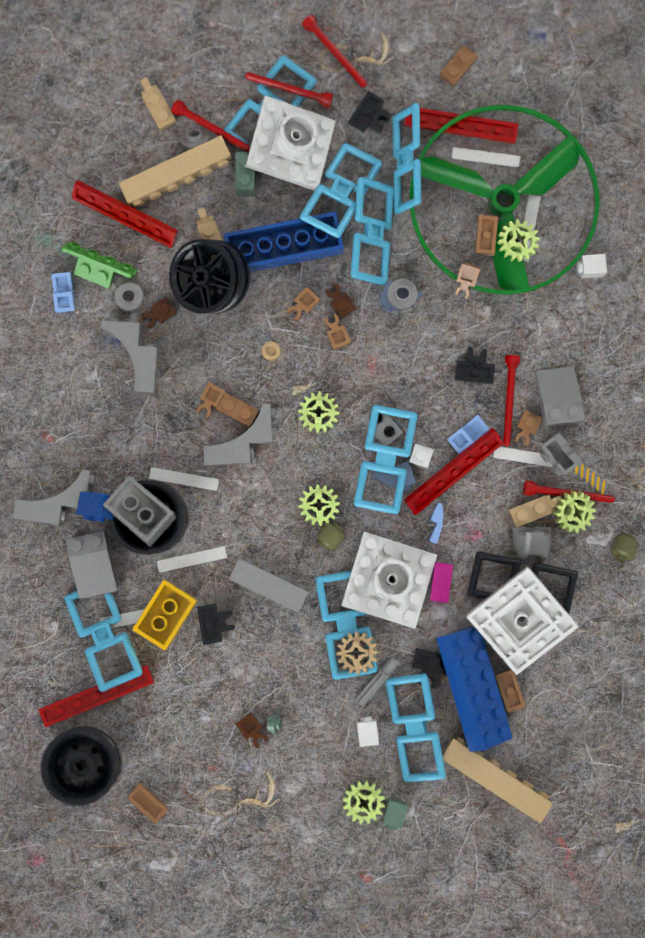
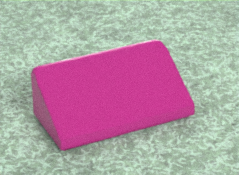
(441, 582)

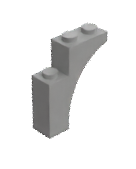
(144, 357)
(239, 450)
(53, 509)

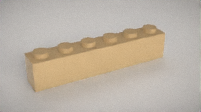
(175, 172)
(496, 779)

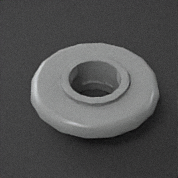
(194, 137)
(126, 287)
(398, 302)

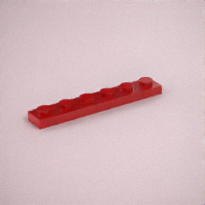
(470, 127)
(124, 214)
(453, 471)
(91, 698)

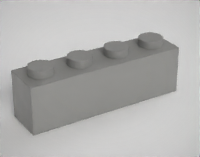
(268, 585)

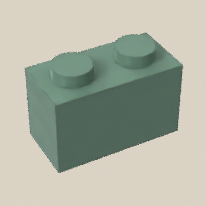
(244, 177)

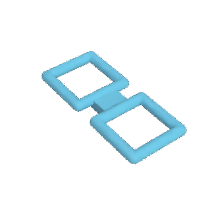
(283, 60)
(405, 158)
(340, 190)
(372, 231)
(385, 459)
(345, 624)
(104, 638)
(415, 728)

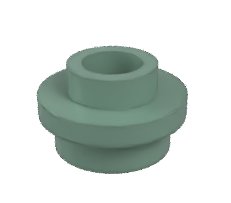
(274, 724)

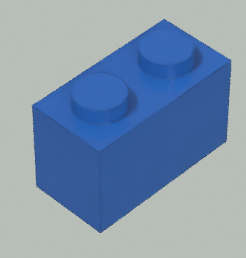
(91, 506)

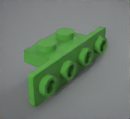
(97, 267)

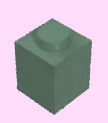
(394, 813)

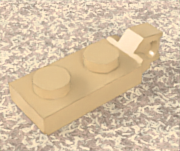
(156, 105)
(207, 227)
(533, 510)

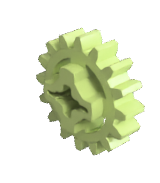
(515, 233)
(318, 420)
(318, 496)
(567, 508)
(356, 807)

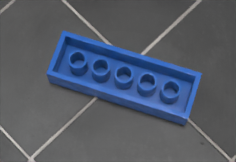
(286, 242)
(474, 688)

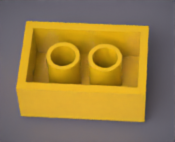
(165, 615)

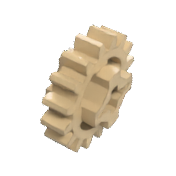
(358, 661)

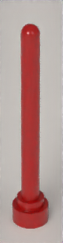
(310, 23)
(323, 98)
(180, 109)
(512, 363)
(532, 488)

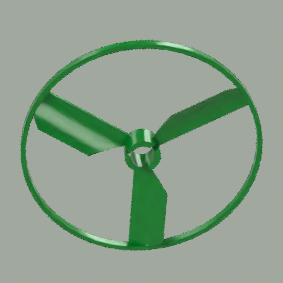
(540, 179)

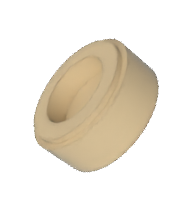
(271, 351)

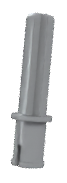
(378, 679)

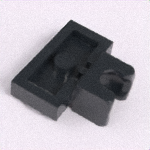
(369, 113)
(474, 368)
(212, 623)
(430, 664)

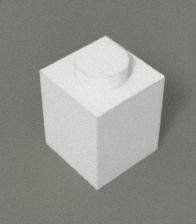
(592, 266)
(420, 456)
(367, 731)

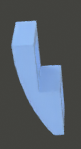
(63, 292)
(468, 434)
(437, 518)

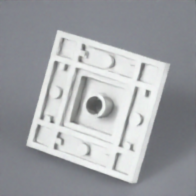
(290, 143)
(369, 582)
(524, 638)

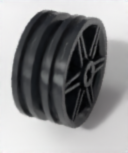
(209, 276)
(170, 536)
(54, 773)

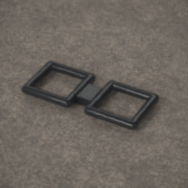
(516, 563)

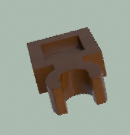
(341, 303)
(161, 311)
(250, 727)

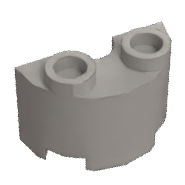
(559, 455)
(531, 541)

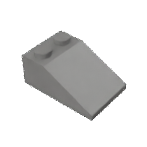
(559, 397)
(139, 511)
(92, 564)

